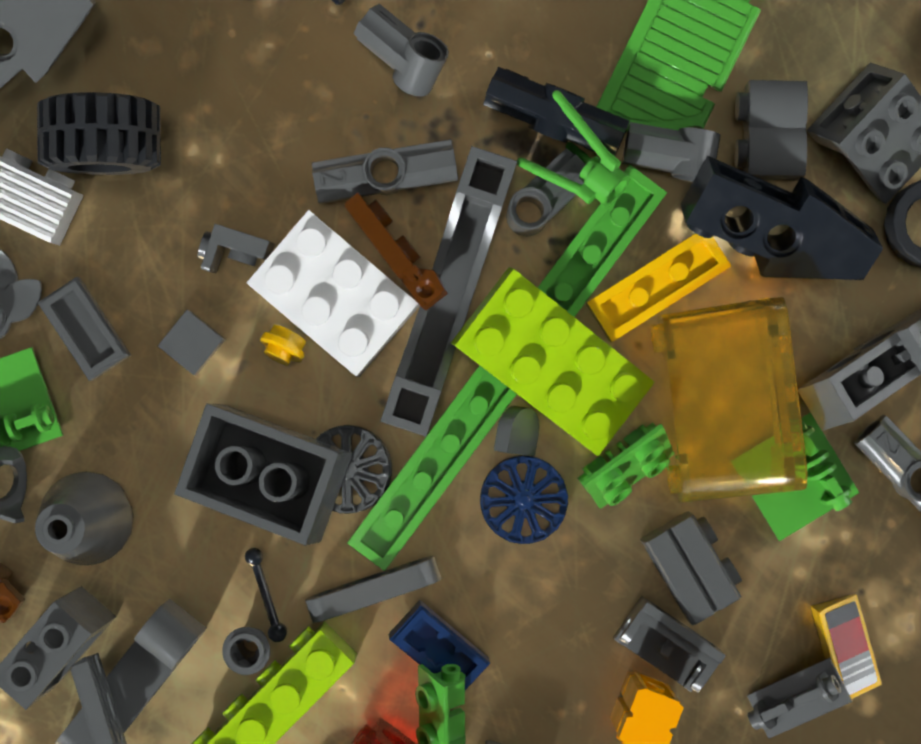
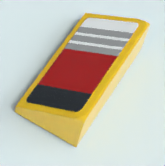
(847, 643)

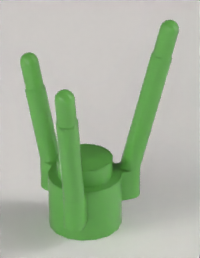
(600, 175)

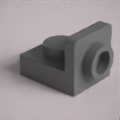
(242, 247)

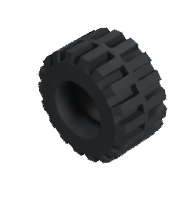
(98, 133)

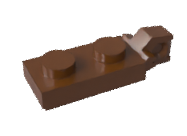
(399, 254)

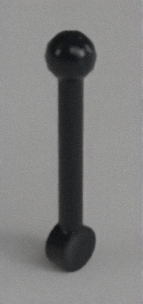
(277, 630)

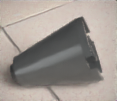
(84, 519)

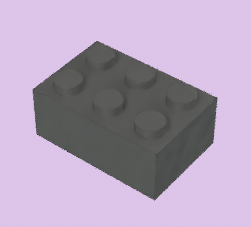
(263, 473)

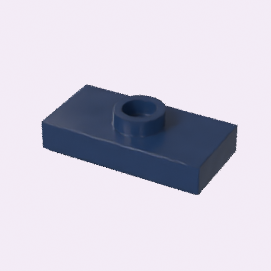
(436, 643)

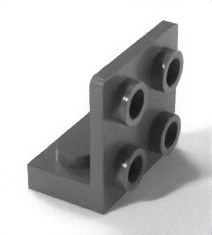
(875, 129)

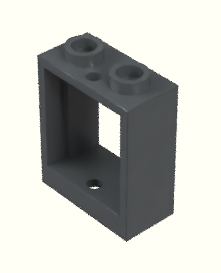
(56, 644)

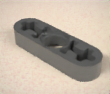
(373, 589)

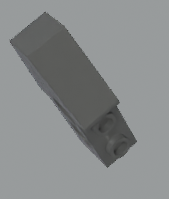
(38, 33)
(866, 375)

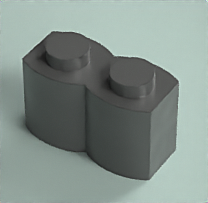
(773, 129)

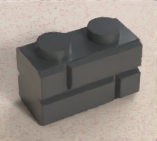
(691, 566)

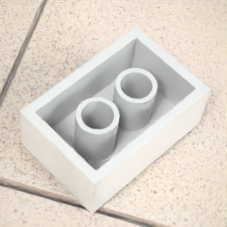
(333, 293)

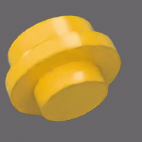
(283, 345)

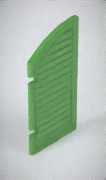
(674, 58)

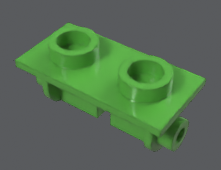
(435, 698)

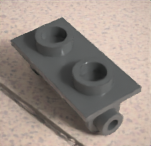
(798, 699)

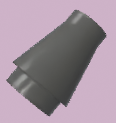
(241, 659)

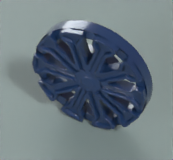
(524, 499)

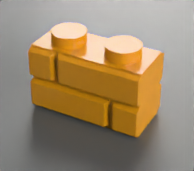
(645, 710)

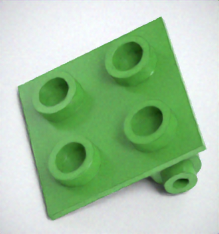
(25, 404)
(645, 456)
(826, 489)

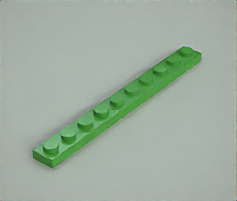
(484, 396)

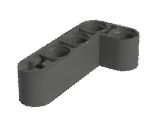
(144, 667)

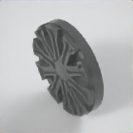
(359, 466)

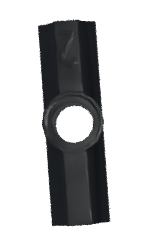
(535, 105)

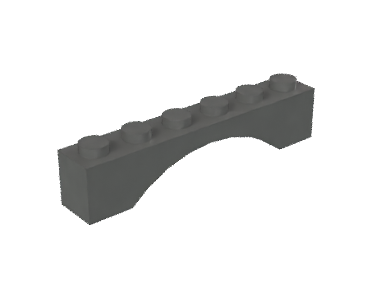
(459, 266)

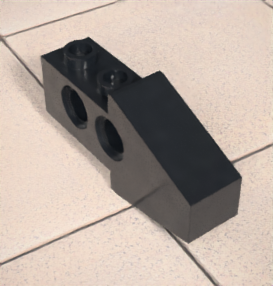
(821, 236)

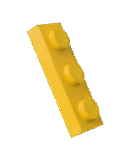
(657, 285)

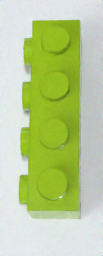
(285, 690)

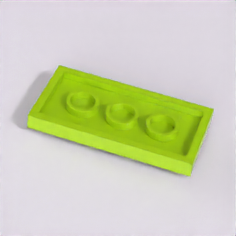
(553, 361)

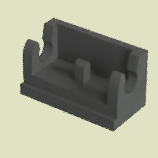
(669, 645)

